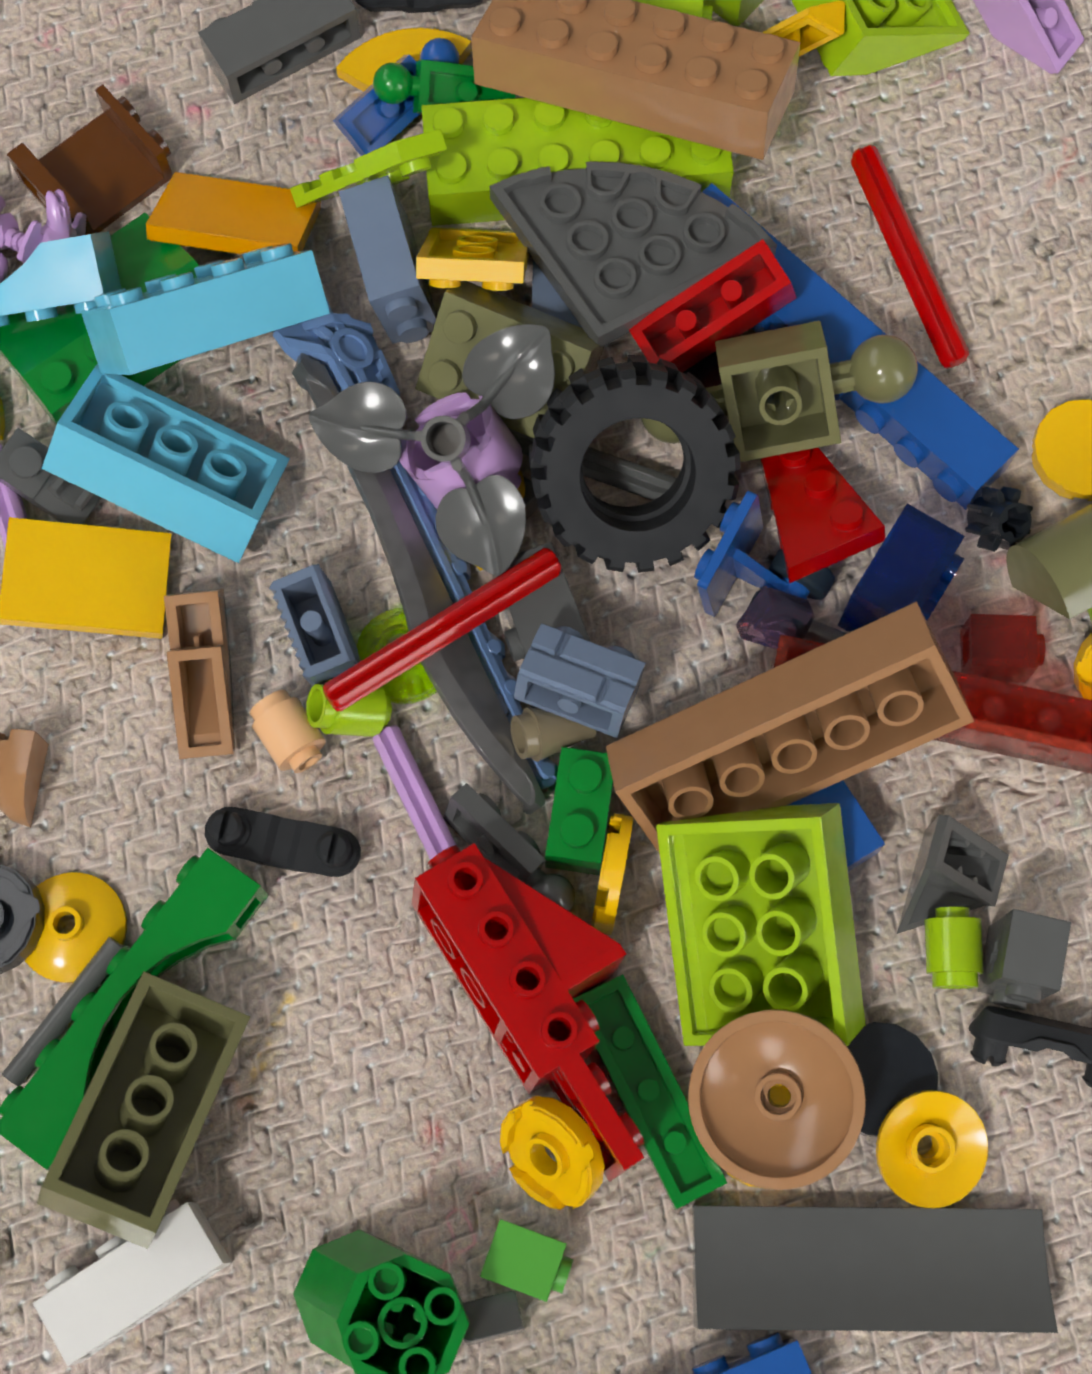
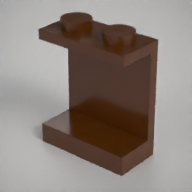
(101, 166)

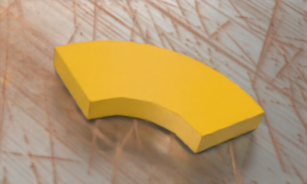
(363, 62)

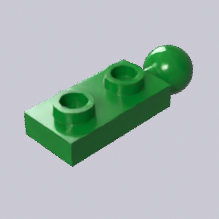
(431, 85)

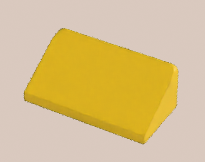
(812, 26)

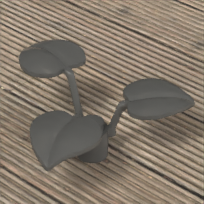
(486, 518)

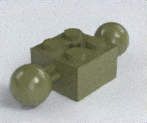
(799, 367)

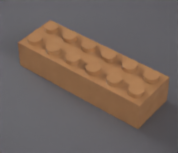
(641, 68)
(793, 726)

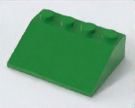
(56, 352)

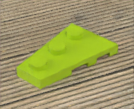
(395, 159)

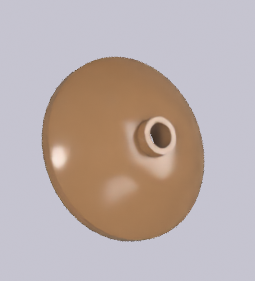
(768, 1141)

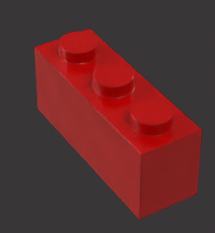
(715, 309)

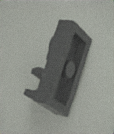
(23, 473)

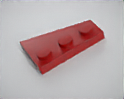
(816, 512)

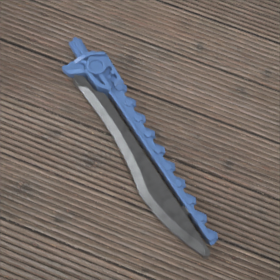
(469, 672)

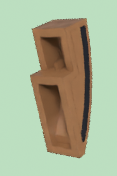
(200, 673)

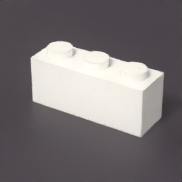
(129, 1283)

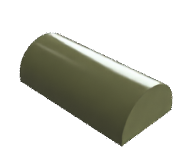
(1056, 564)

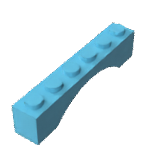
(60, 275)

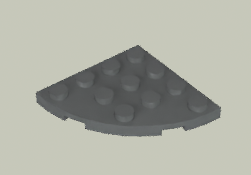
(621, 237)

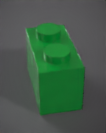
(579, 812)

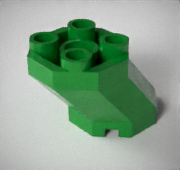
(380, 1307)

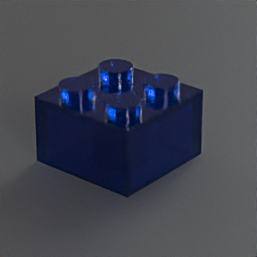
(908, 568)

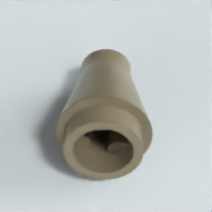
(542, 733)

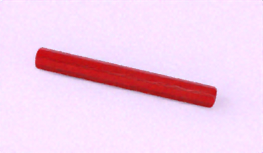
(909, 257)
(441, 629)

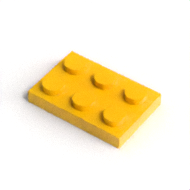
(472, 255)

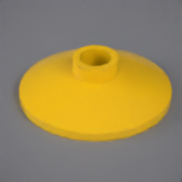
(96, 914)
(956, 1152)

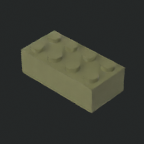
(143, 1111)

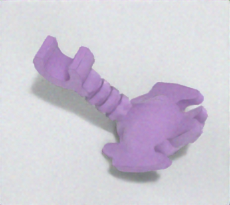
(57, 227)

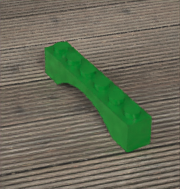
(202, 912)

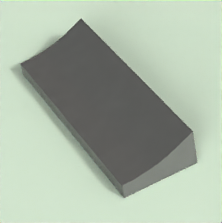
(870, 1269)

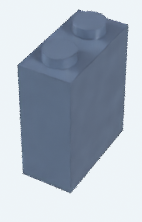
(388, 260)

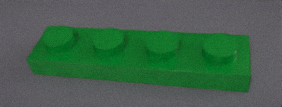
(650, 1094)

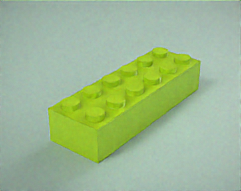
(518, 135)

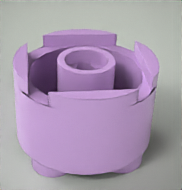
(490, 453)

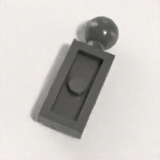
(480, 822)

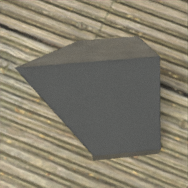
(952, 871)

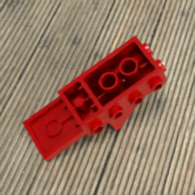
(521, 970)

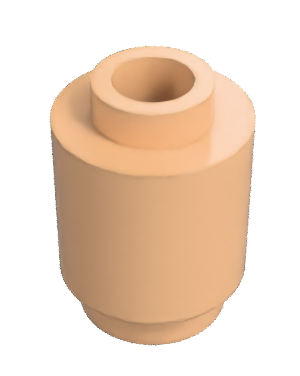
(286, 732)

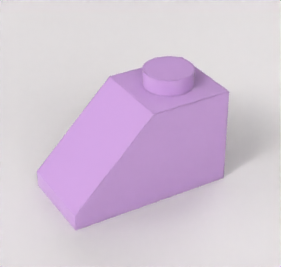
(1034, 28)

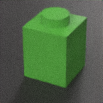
(526, 1261)

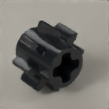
(999, 518)

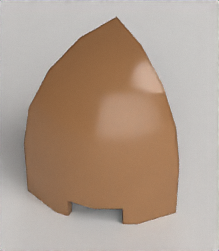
(21, 773)

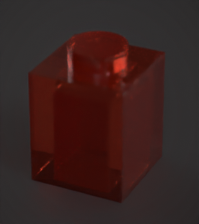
(1001, 647)

